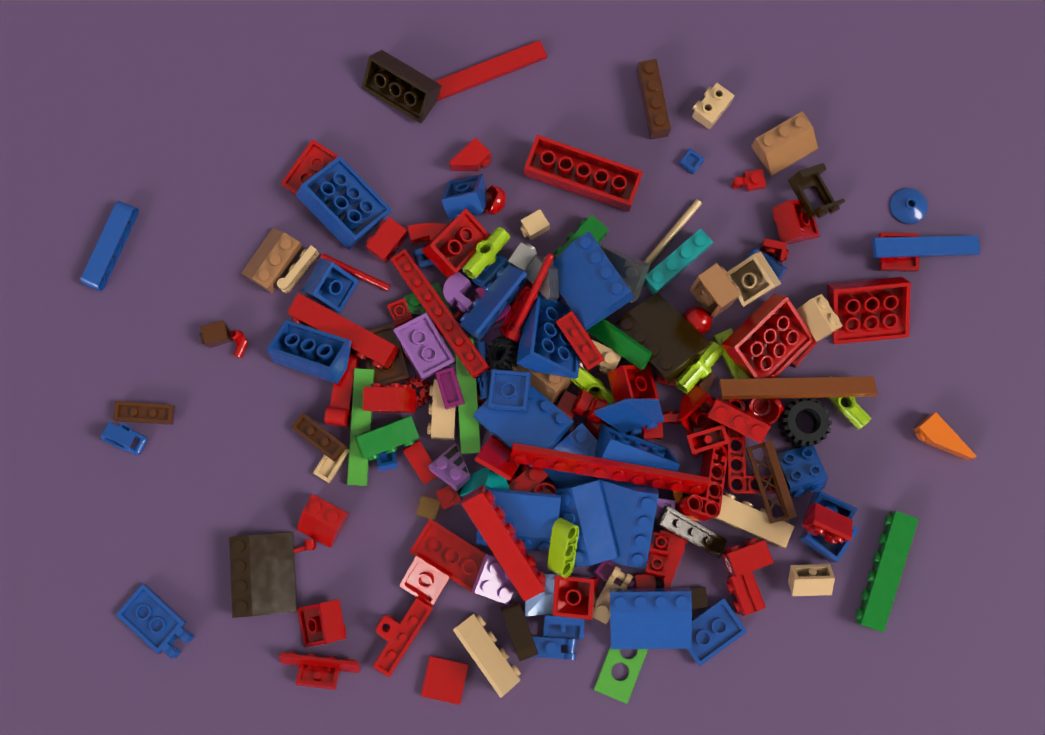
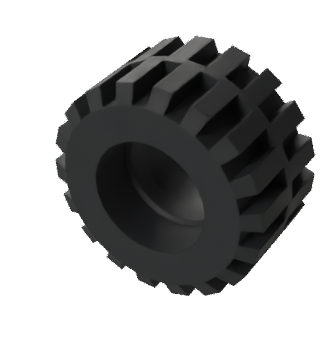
(819, 416)

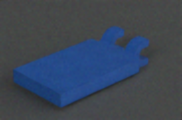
(154, 621)

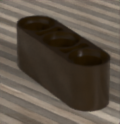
(519, 631)

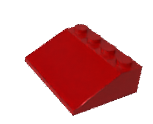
(870, 309)
(768, 339)

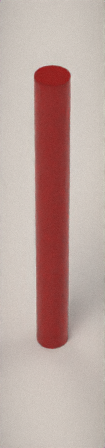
(357, 273)

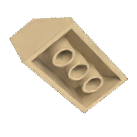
(487, 654)

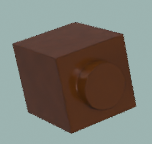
(215, 334)

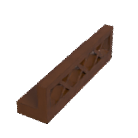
(778, 479)

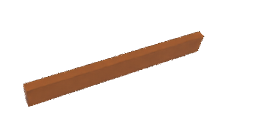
(797, 387)

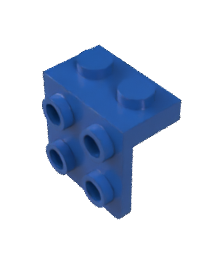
(803, 470)

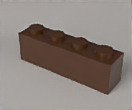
(653, 99)

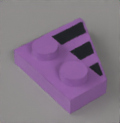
(451, 468)

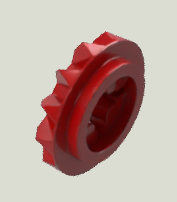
(424, 393)

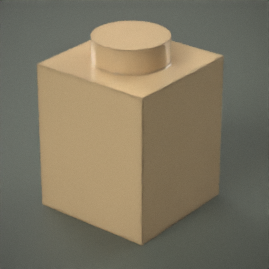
(534, 225)

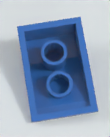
(632, 415)

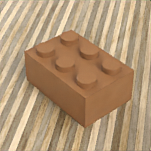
(714, 290)

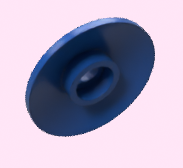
(902, 211)

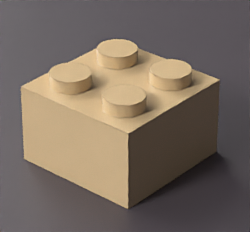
(753, 278)

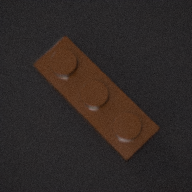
(144, 412)
(319, 437)

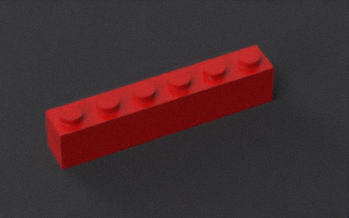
(362, 341)
(504, 543)

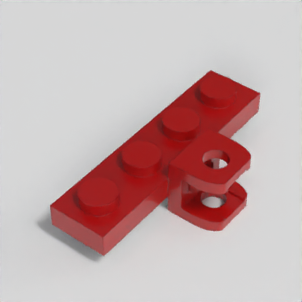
(399, 635)

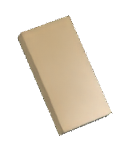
(327, 468)

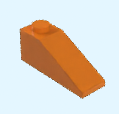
(937, 433)

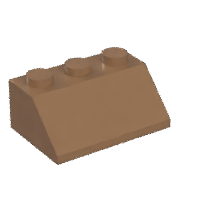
(785, 143)
(272, 259)
(548, 385)

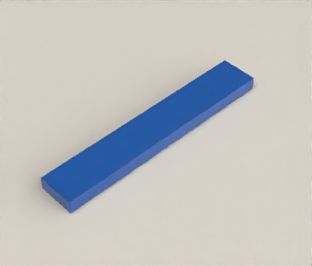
(925, 246)

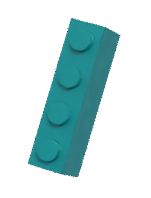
(677, 261)

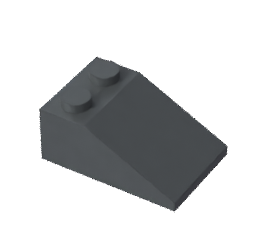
(630, 269)

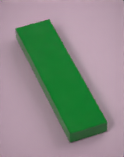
(621, 343)

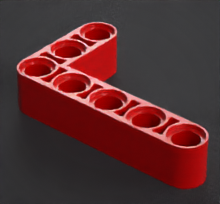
(740, 457)

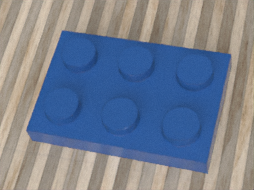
(714, 631)

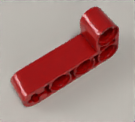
(340, 407)
(713, 461)

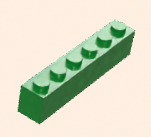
(886, 571)

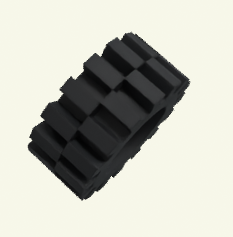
(496, 350)

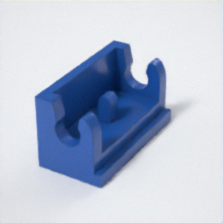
(563, 627)

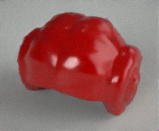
(767, 409)

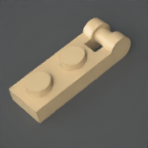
(298, 269)
(602, 607)

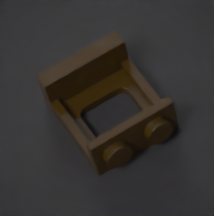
(810, 178)

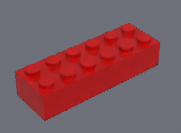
(582, 173)

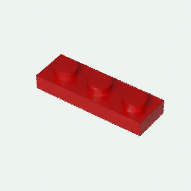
(580, 340)

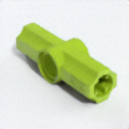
(486, 253)
(699, 368)
(587, 381)
(853, 412)

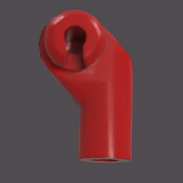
(241, 342)

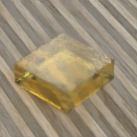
(428, 507)

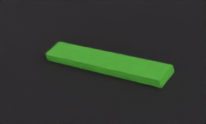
(360, 423)
(469, 426)

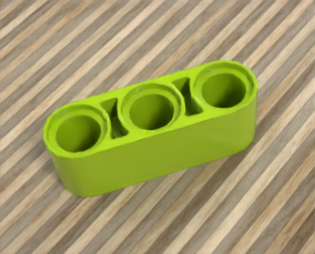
(563, 547)

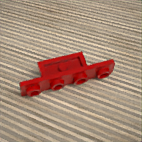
(318, 671)

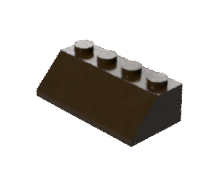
(400, 85)

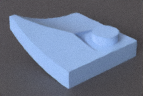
(542, 603)

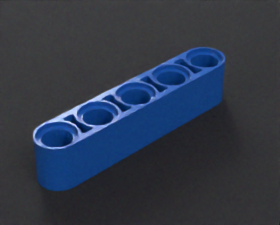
(109, 246)

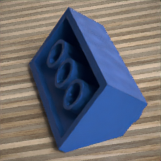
(493, 302)
(310, 351)
(633, 450)
(586, 508)

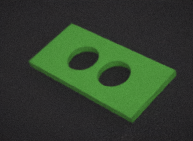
(614, 688)

